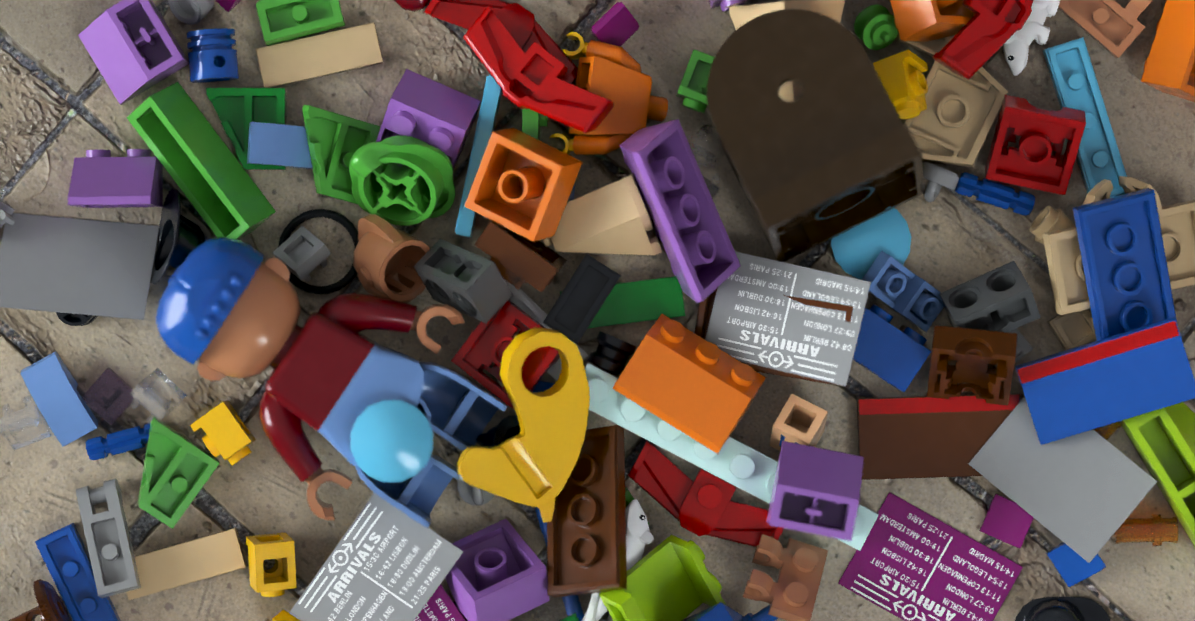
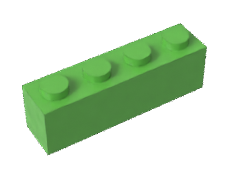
(200, 163)

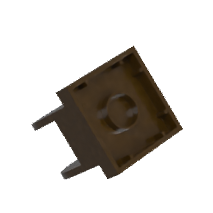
(816, 160)

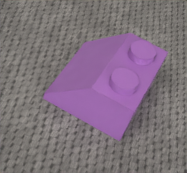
(116, 181)
(497, 575)

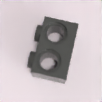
(463, 280)
(992, 301)

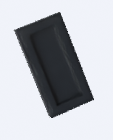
(581, 299)

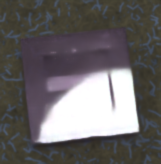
(109, 396)

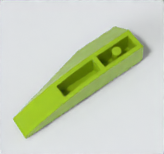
(1168, 450)

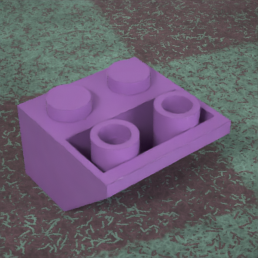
(133, 48)
(430, 113)
(816, 491)

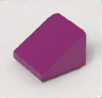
(615, 26)
(1006, 521)

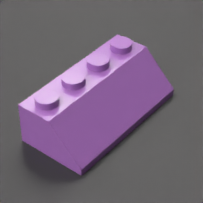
(680, 208)

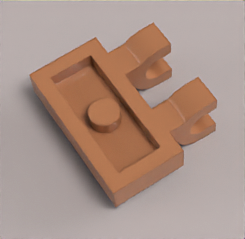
(1107, 21)
(797, 581)

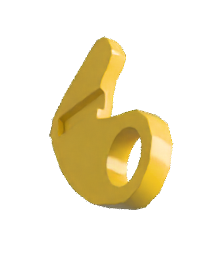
(552, 427)

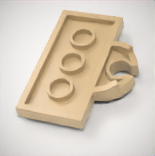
(1065, 259)

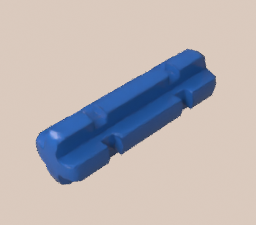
(995, 194)
(117, 442)

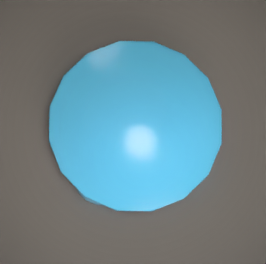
(861, 245)
(391, 441)

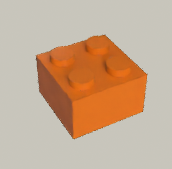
(523, 184)

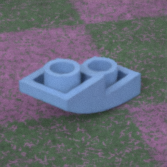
(278, 145)
(904, 291)
(58, 399)

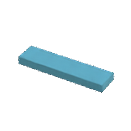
(1079, 90)
(484, 129)

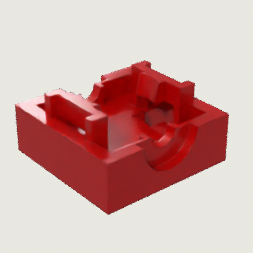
(1032, 162)
(491, 340)

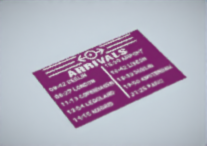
(927, 568)

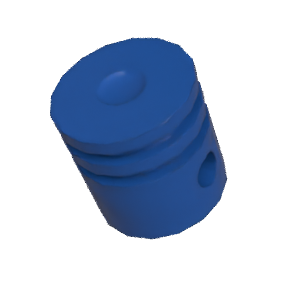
(212, 55)

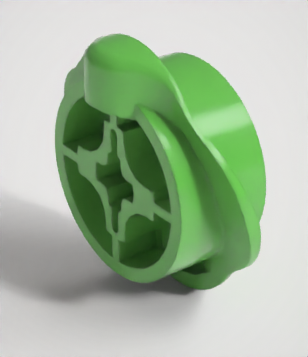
(402, 180)

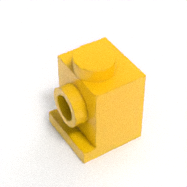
(904, 82)
(225, 433)
(283, 574)

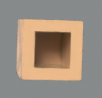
(798, 423)

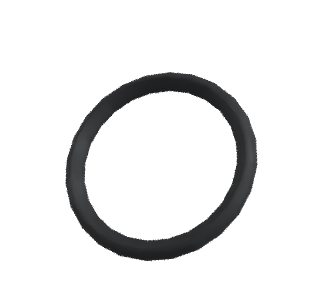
(316, 213)

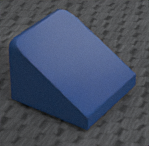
(1072, 566)

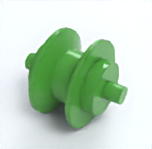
(875, 27)

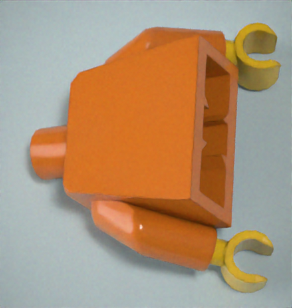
(618, 77)

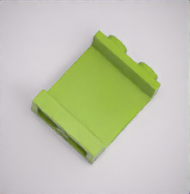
(665, 585)

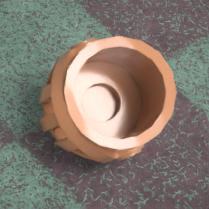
(386, 260)

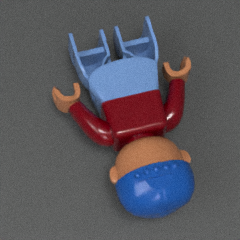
(244, 318)

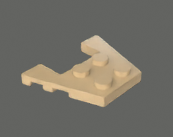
(956, 113)

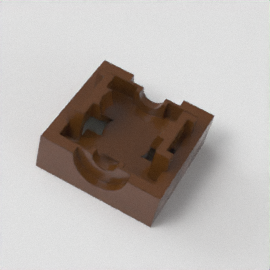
(520, 258)
(972, 352)

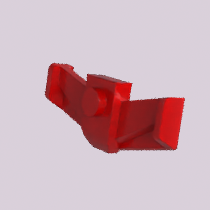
(514, 17)
(983, 34)
(533, 77)
(700, 504)

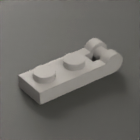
(108, 539)

